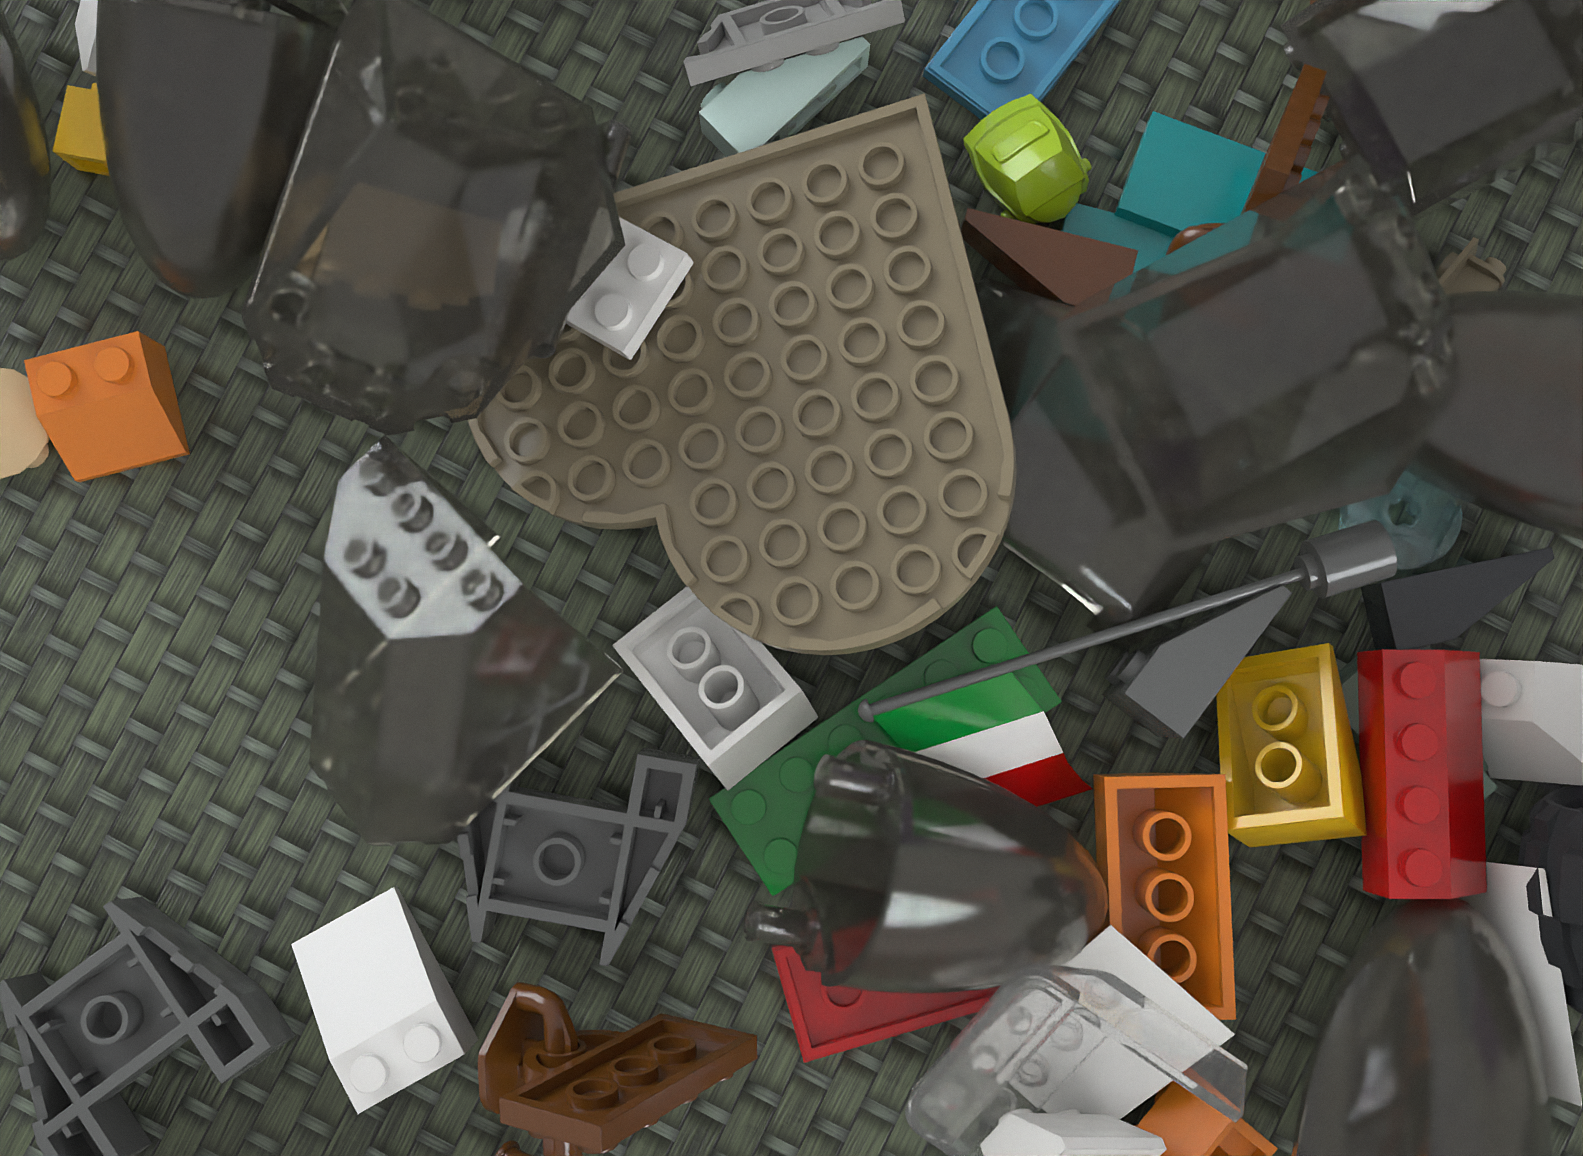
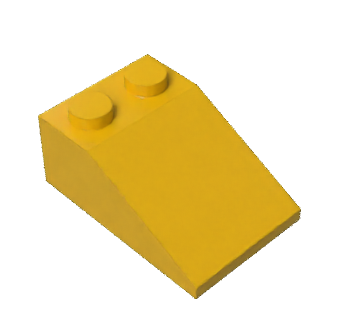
(1289, 750)

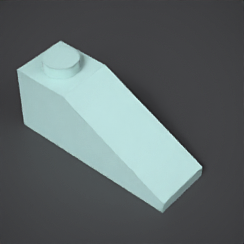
(780, 101)

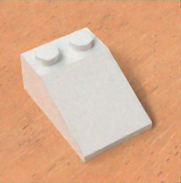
(716, 686)
(381, 1000)

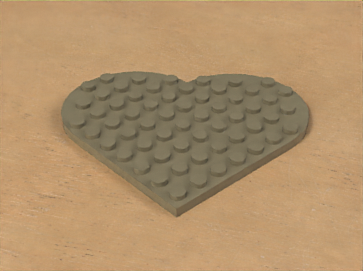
(807, 403)

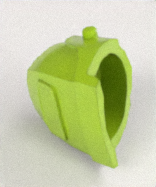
(1028, 161)

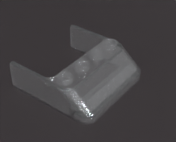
(1039, 1035)

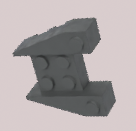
(575, 855)
(122, 1018)

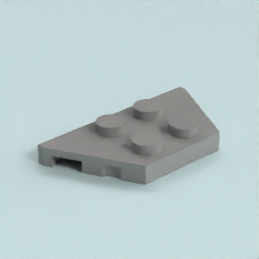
(777, 29)

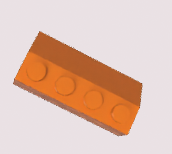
(1170, 876)

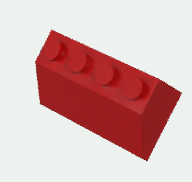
(1422, 773)

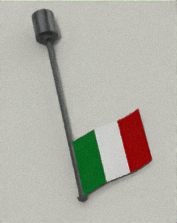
(1000, 731)

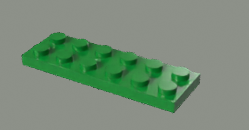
(773, 800)

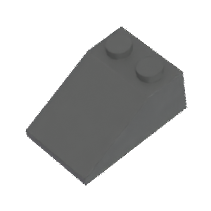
(1180, 673)

